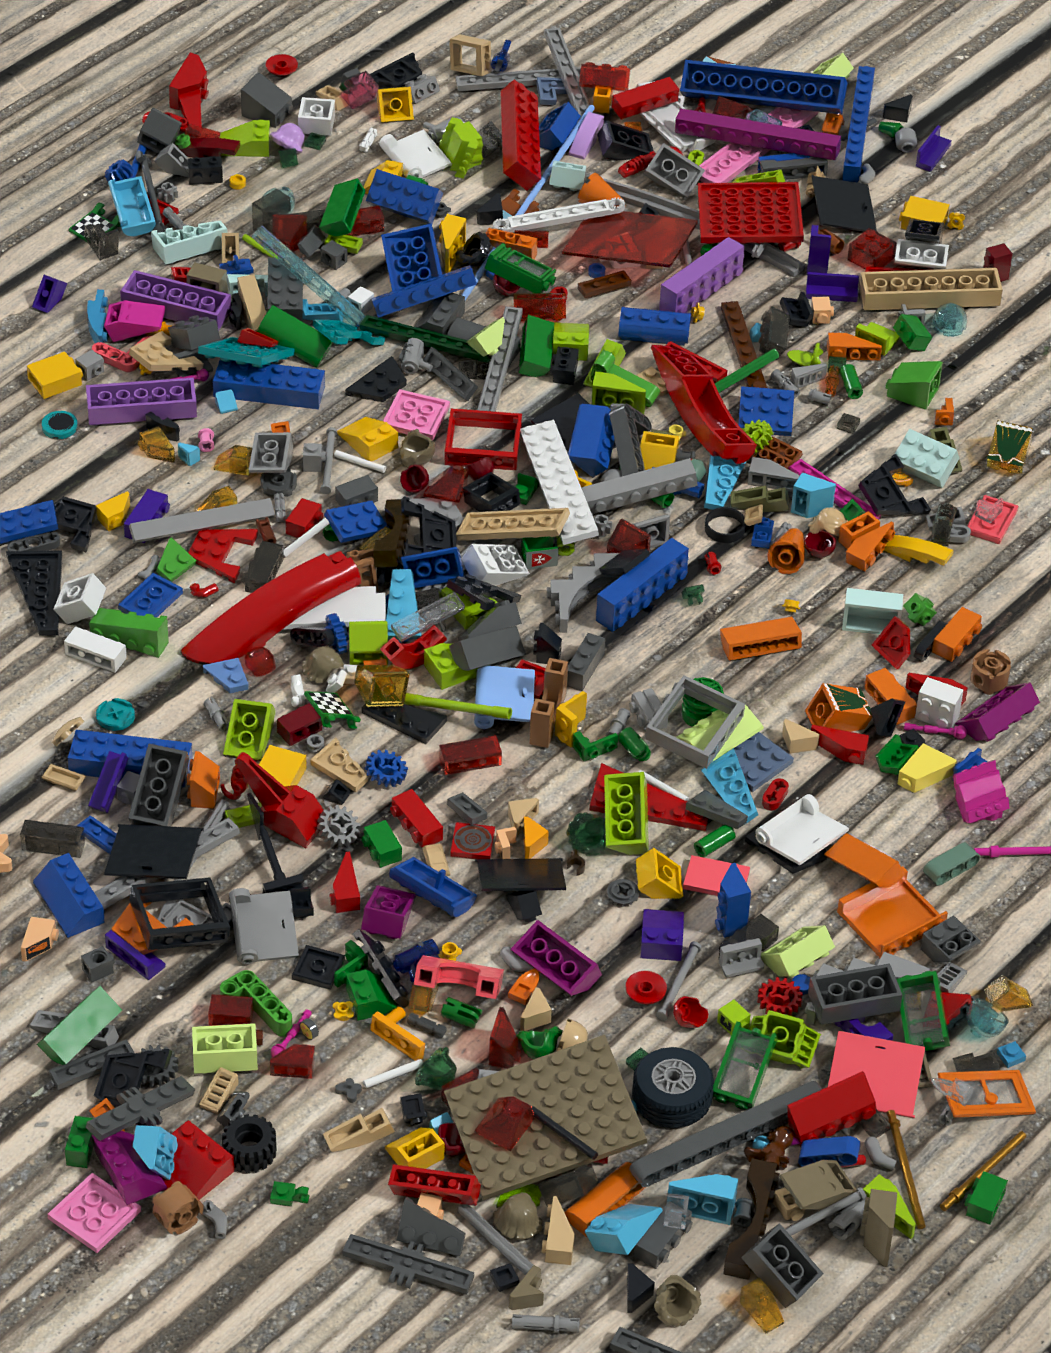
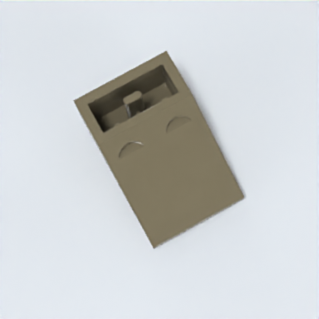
(818, 1184)

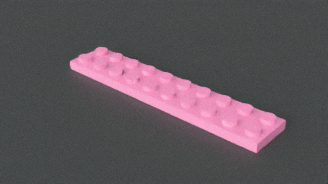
(737, 157)

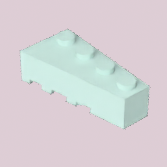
(188, 242)

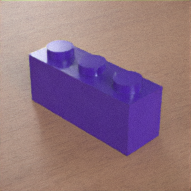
(151, 506)

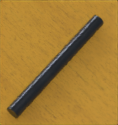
(564, 1133)

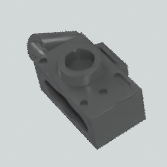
(233, 1107)

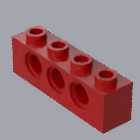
(450, 1186)

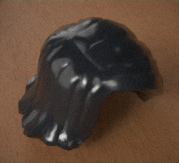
(475, 250)

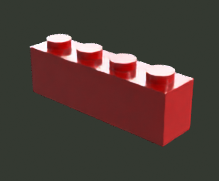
(645, 98)

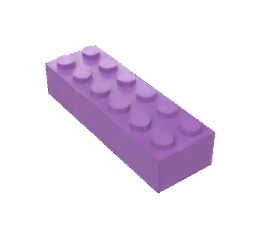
(702, 277)
(179, 298)
(133, 400)

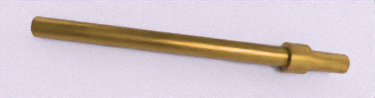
(957, 1194)

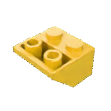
(658, 449)
(417, 1149)

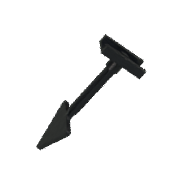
(280, 881)

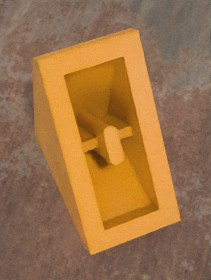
(534, 837)

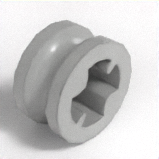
(312, 739)

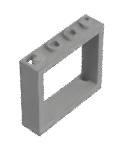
(706, 695)

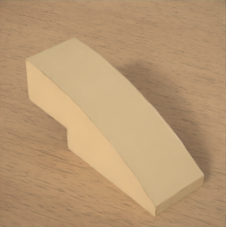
(359, 1131)

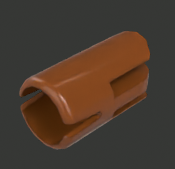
(837, 243)

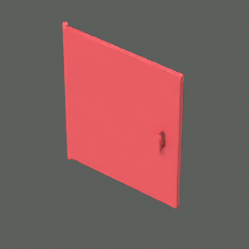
(890, 1071)

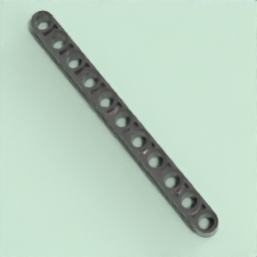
(718, 1137)

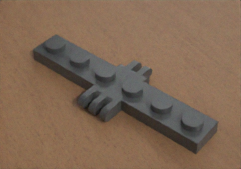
(140, 1108)
(408, 1264)

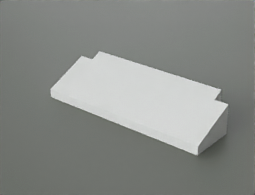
(664, 122)
(350, 606)

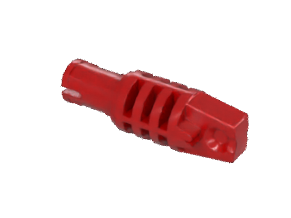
(636, 165)

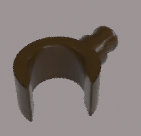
(576, 859)

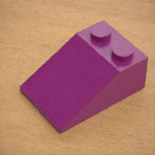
(387, 912)

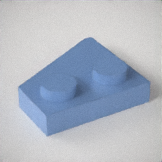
(228, 674)

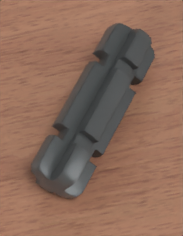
(426, 1025)

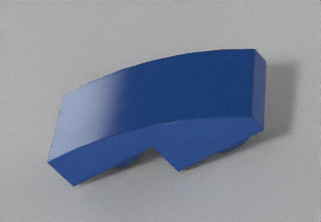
(763, 533)

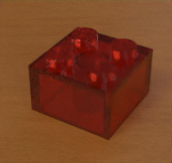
(871, 250)

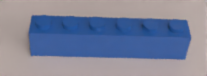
(424, 291)

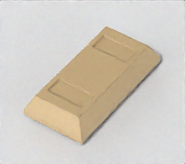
(753, 515)
(63, 777)
(436, 857)

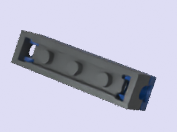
(792, 165)

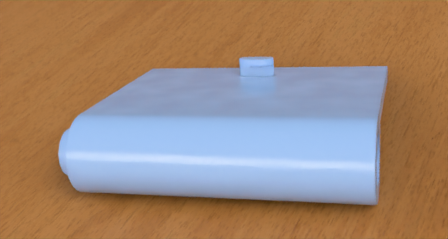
(504, 688)

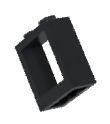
(506, 501)

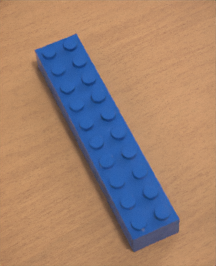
(764, 86)

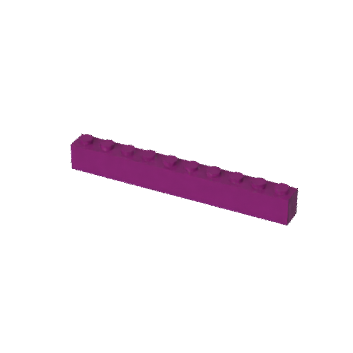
(758, 134)

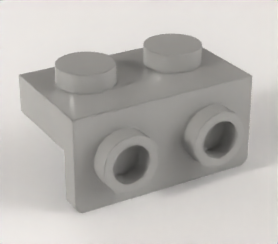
(422, 87)
(741, 958)

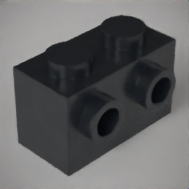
(565, 365)

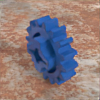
(339, 631)
(386, 768)

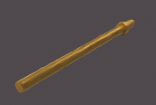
(895, 1124)

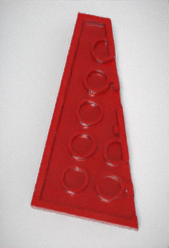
(661, 805)

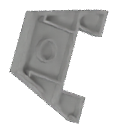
(443, 507)
(176, 910)

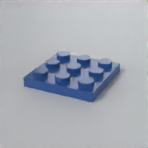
(767, 404)

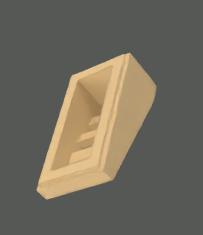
(334, 94)
(225, 1079)

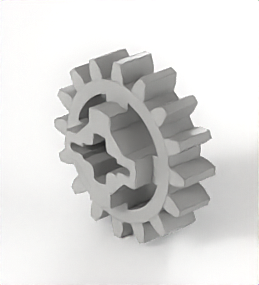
(338, 826)

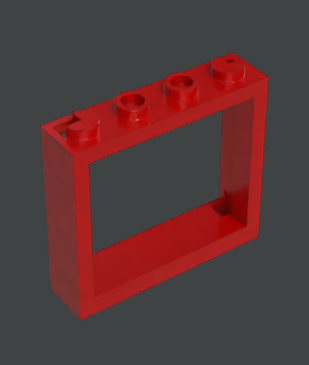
(483, 419)

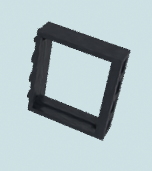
(183, 935)

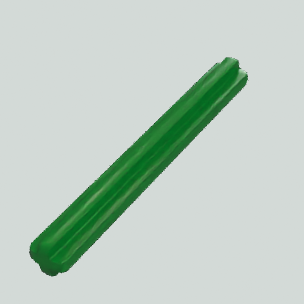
(747, 370)

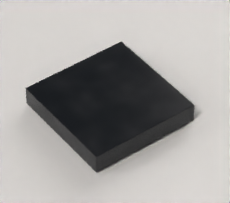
(624, 561)
(318, 967)

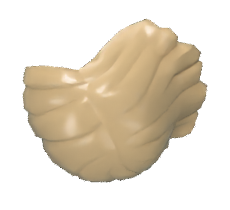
(828, 519)

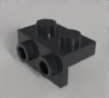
(205, 170)
(798, 309)

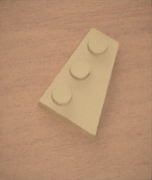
(338, 765)

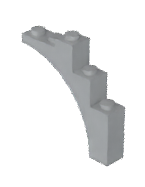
(568, 592)
(899, 966)

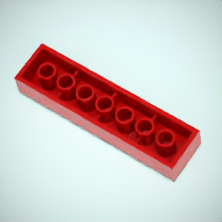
(520, 135)

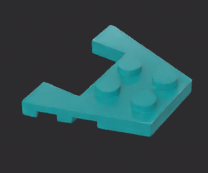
(341, 332)

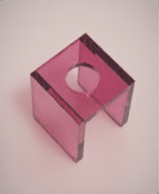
(360, 90)

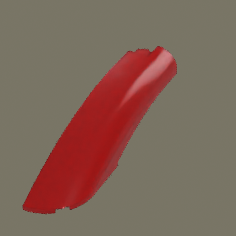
(701, 405)
(273, 608)

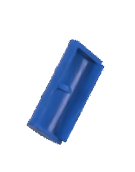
(654, 326)
(433, 886)

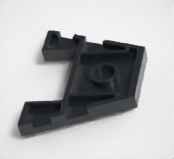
(885, 494)
(76, 518)
(436, 530)
(480, 591)
(783, 861)
(127, 1071)

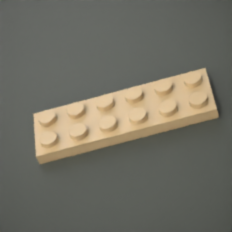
(513, 524)

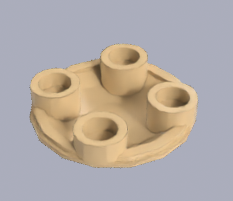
(66, 730)

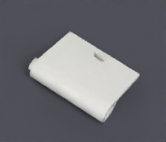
(416, 152)
(800, 831)

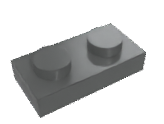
(467, 808)

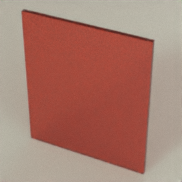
(631, 238)

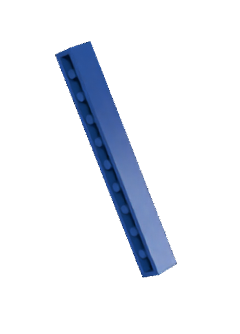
(858, 124)

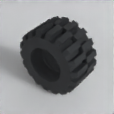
(250, 1130)

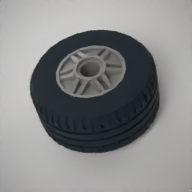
(672, 1087)

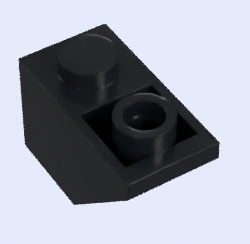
(548, 644)

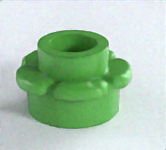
(183, 141)

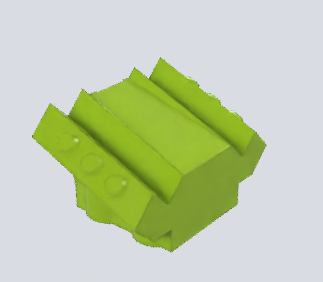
(461, 146)
(795, 1040)

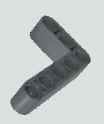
(627, 426)

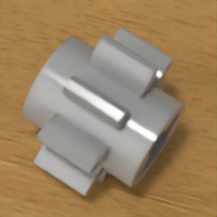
(167, 192)
(603, 525)

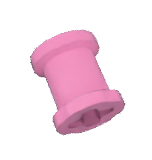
(206, 440)

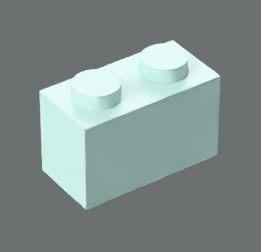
(567, 175)

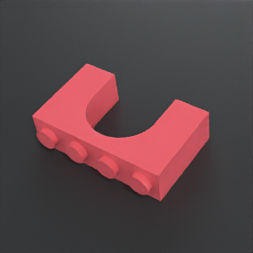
(437, 970)

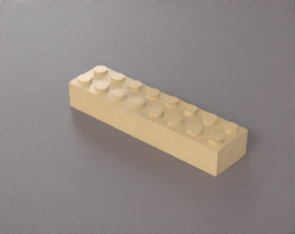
(930, 288)

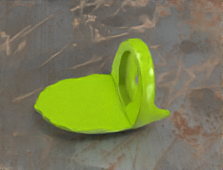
(806, 358)

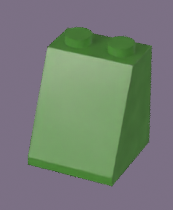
(915, 382)

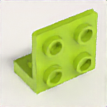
(877, 334)

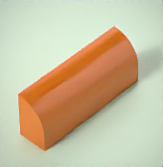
(761, 638)
(865, 861)
(606, 1196)

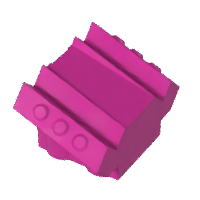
(980, 793)

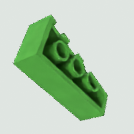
(137, 632)

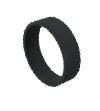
(725, 512)

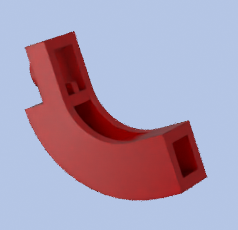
(412, 654)

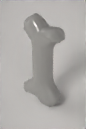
(151, 568)

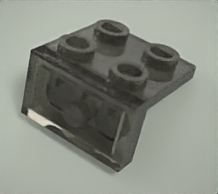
(491, 139)

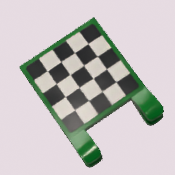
(94, 218)
(330, 707)

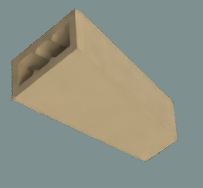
(252, 303)

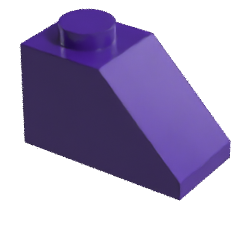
(49, 293)

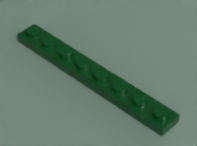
(429, 338)

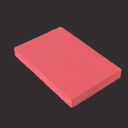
(997, 528)
(706, 874)

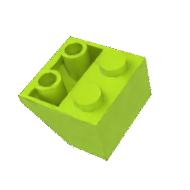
(366, 640)

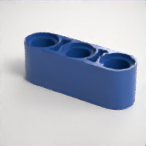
(842, 1149)

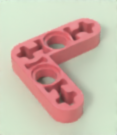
(123, 361)

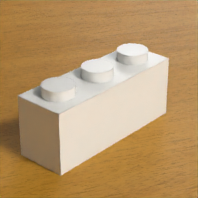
(95, 649)

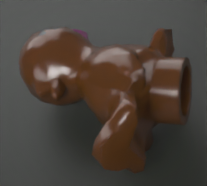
(775, 1151)

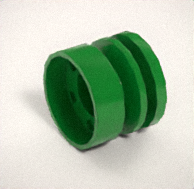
(695, 710)

